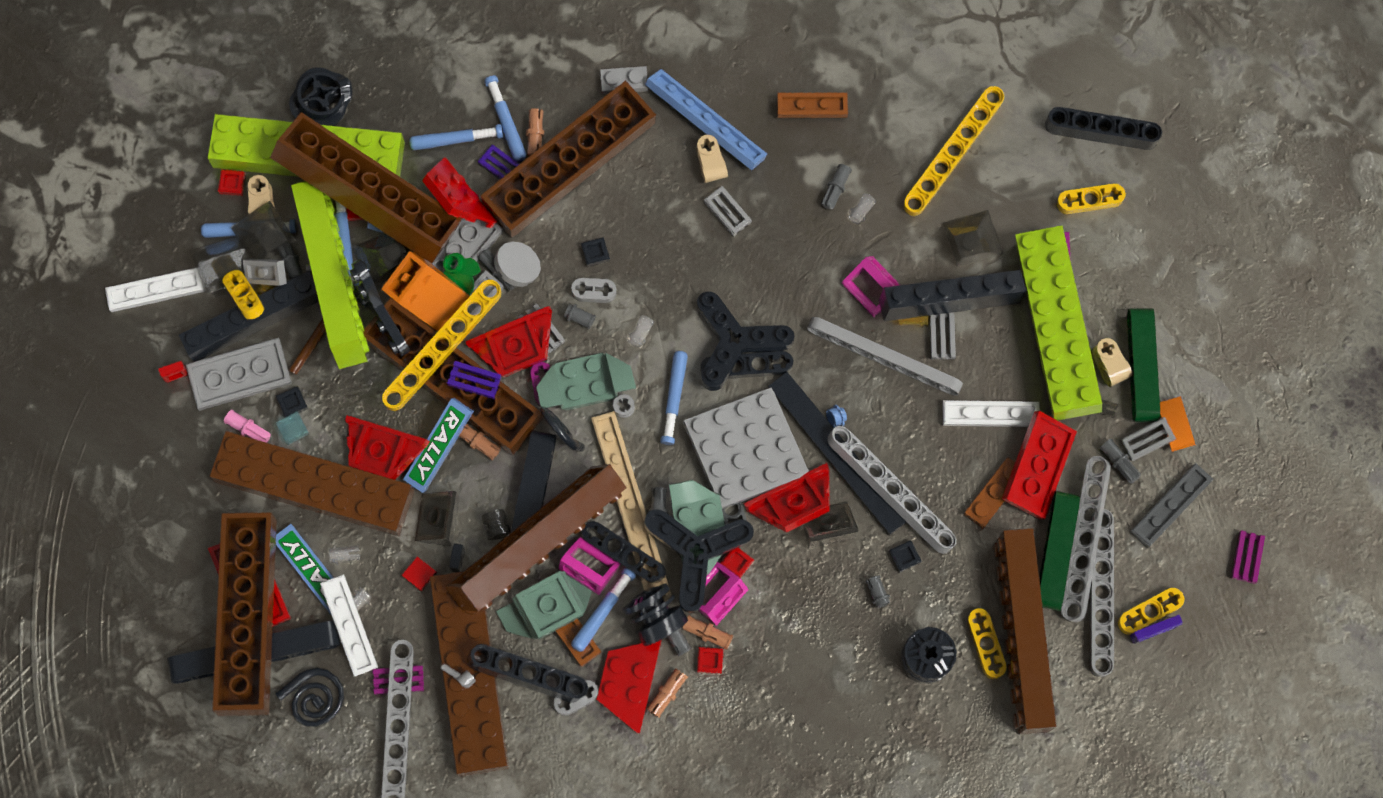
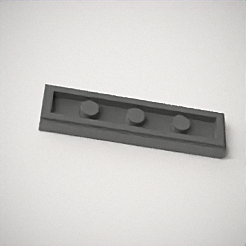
(1171, 505)

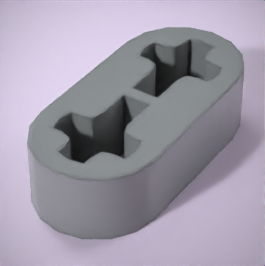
(594, 284)
(583, 702)

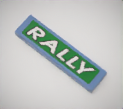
(441, 442)
(304, 561)

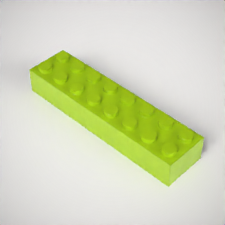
(249, 142)
(331, 275)
(1058, 323)

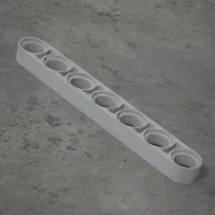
(885, 356)
(897, 500)
(1082, 527)
(1106, 604)
(394, 713)

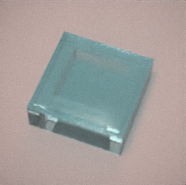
(292, 428)

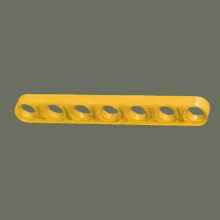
(955, 140)
(437, 356)

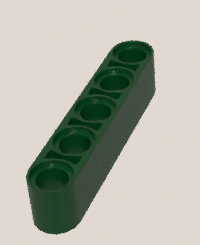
(1144, 365)
(1058, 549)

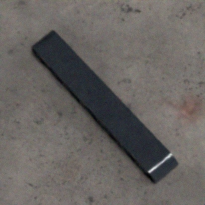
(285, 645)

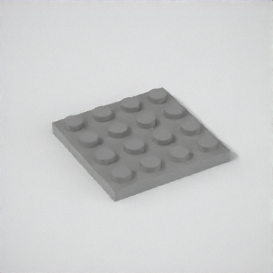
(745, 447)

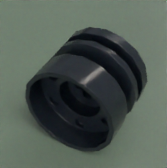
(654, 613)
(933, 669)

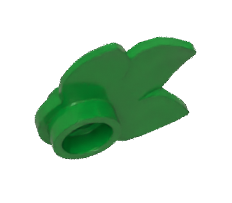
(464, 271)

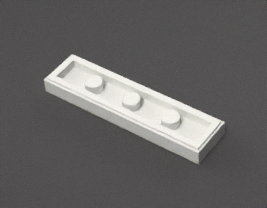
(154, 290)
(988, 413)
(349, 625)

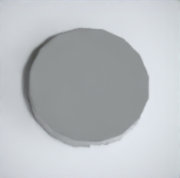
(517, 264)

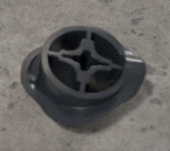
(339, 87)

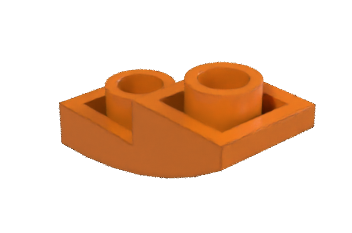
(1177, 419)

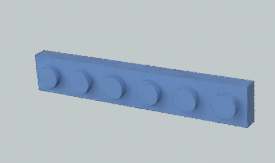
(706, 119)

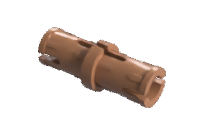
(534, 130)
(478, 441)
(708, 632)
(667, 693)

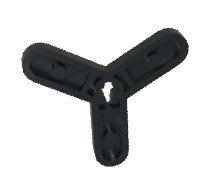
(368, 297)
(751, 340)
(712, 544)

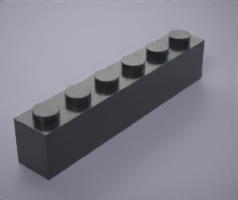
(952, 295)
(233, 326)

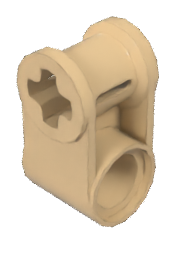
(711, 162)
(256, 198)
(1112, 364)

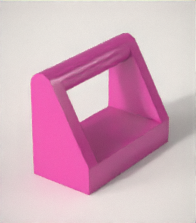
(878, 272)
(584, 574)
(725, 597)

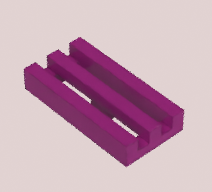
(1257, 559)
(376, 681)

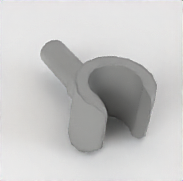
(464, 679)

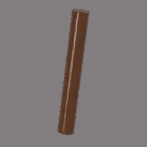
(308, 348)

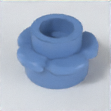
(836, 416)

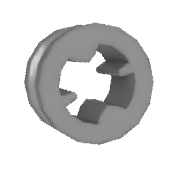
(616, 407)

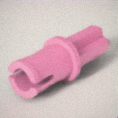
(246, 427)

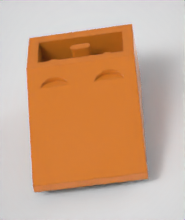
(425, 291)

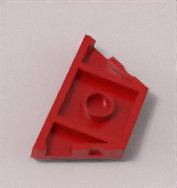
(455, 194)
(515, 343)
(380, 448)
(794, 501)
(628, 682)

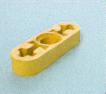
(1072, 195)
(242, 302)
(1163, 596)
(974, 627)

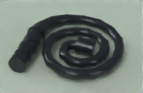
(561, 430)
(316, 700)

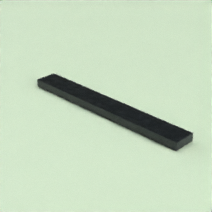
(818, 429)

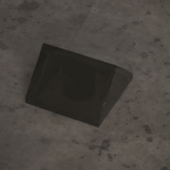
(217, 260)
(437, 518)
(831, 527)

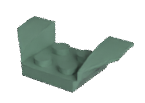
(584, 381)
(697, 511)
(545, 606)

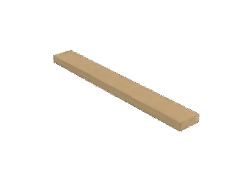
(630, 503)

